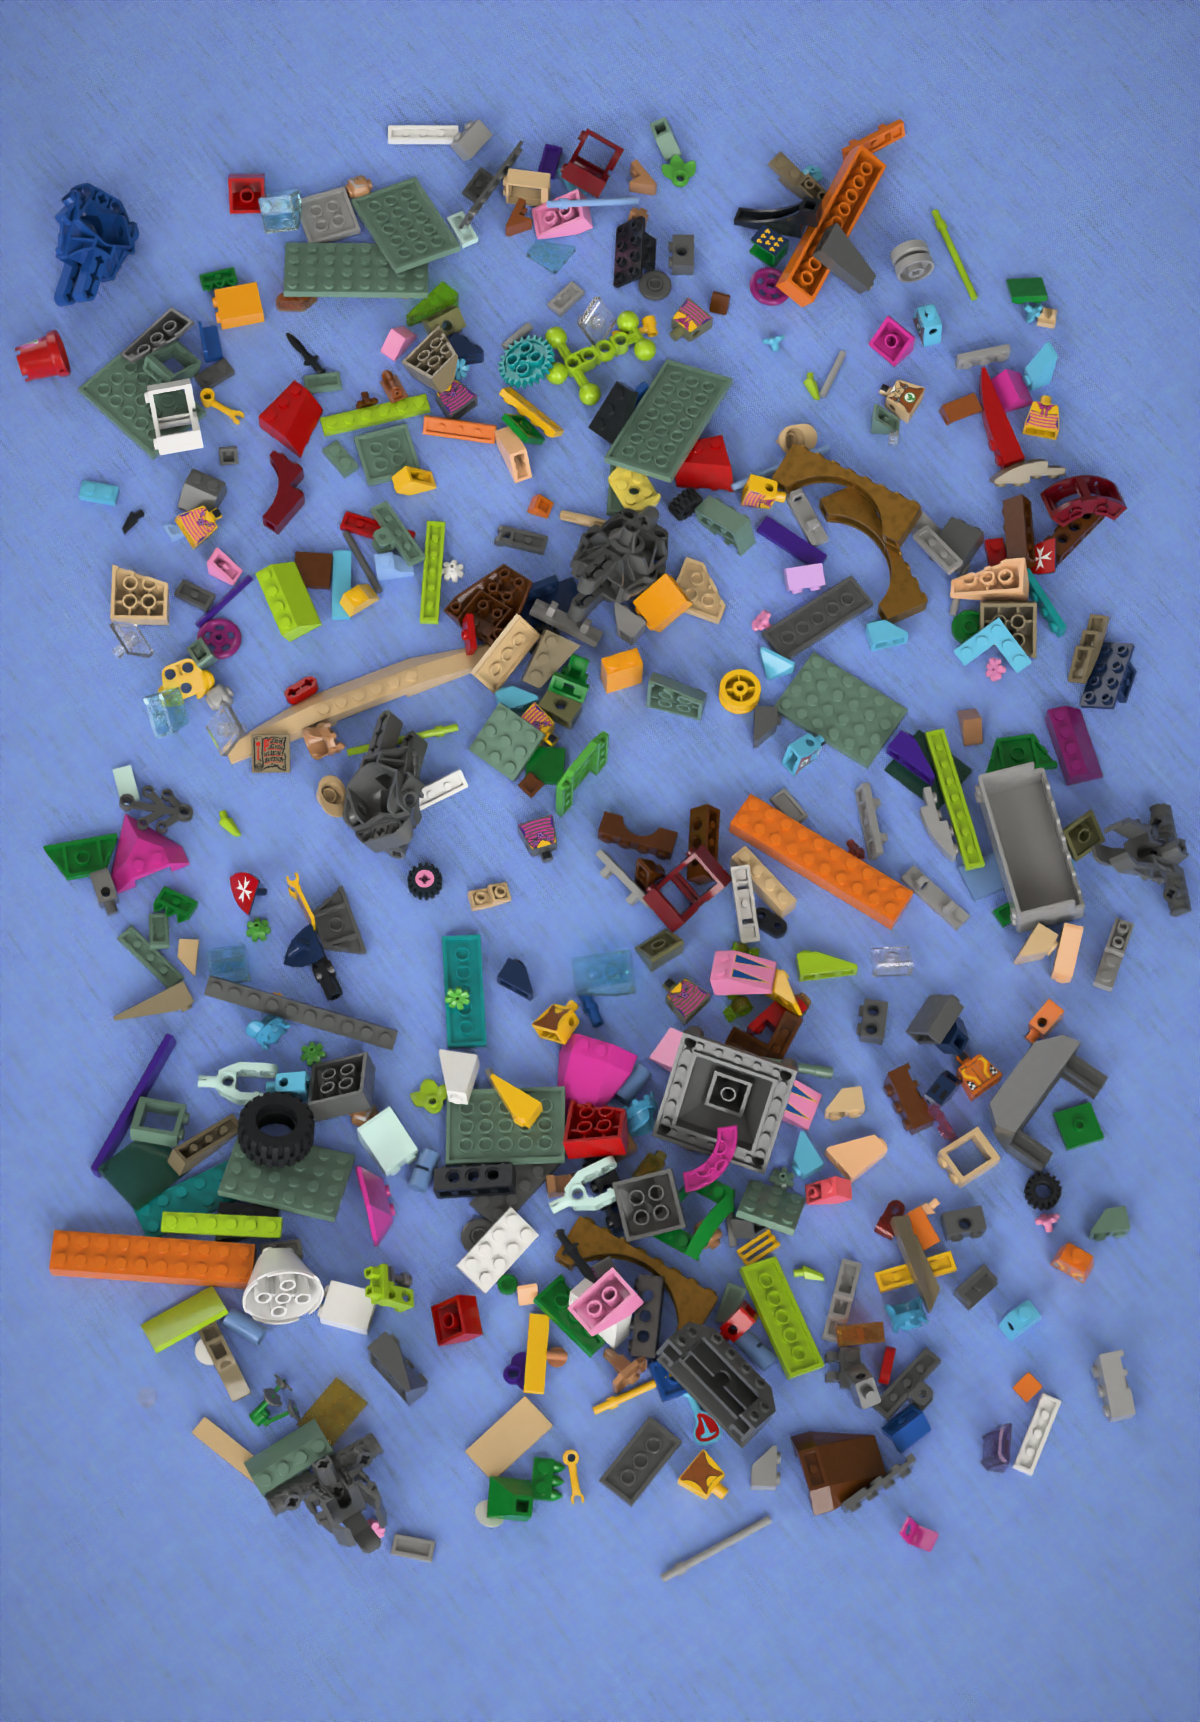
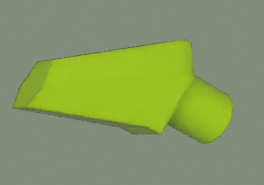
(811, 386)
(228, 824)
(808, 1273)

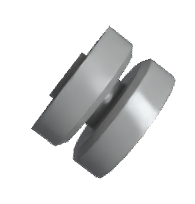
(912, 261)

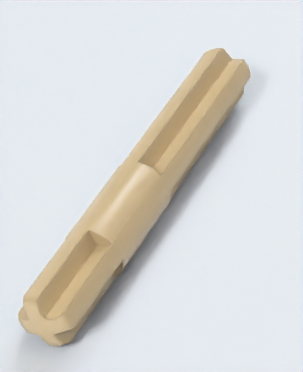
(580, 519)

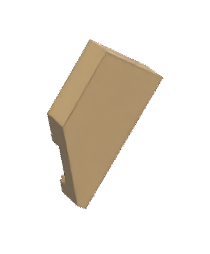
(188, 954)

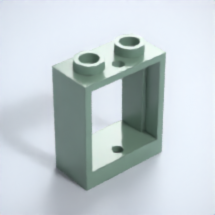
(160, 373)
(158, 1136)

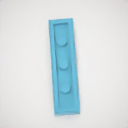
(340, 581)

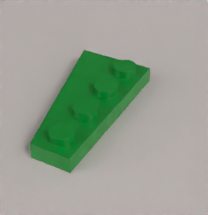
(554, 1303)

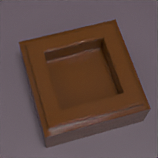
(531, 784)

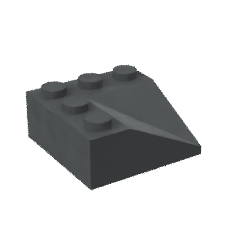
(341, 1086)
(649, 1205)
(399, 1373)

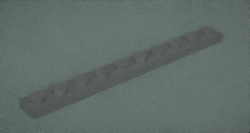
(301, 1012)

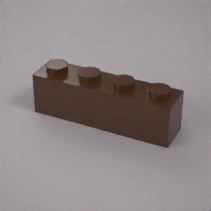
(1019, 529)

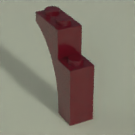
(288, 497)

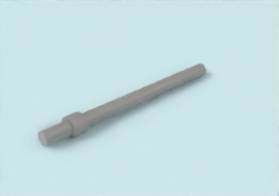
(681, 1567)

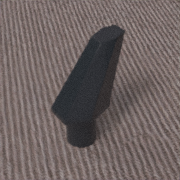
(132, 520)

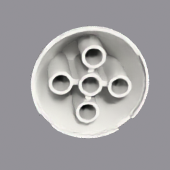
(281, 1288)

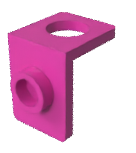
(918, 1535)

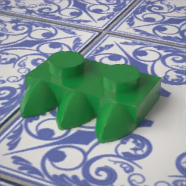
(218, 279)
(175, 904)
(544, 1479)

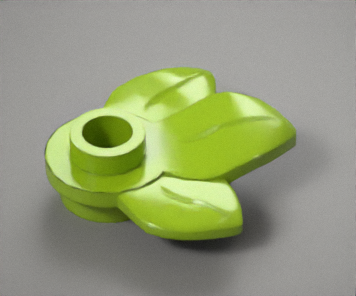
(428, 1094)

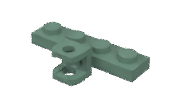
(394, 535)

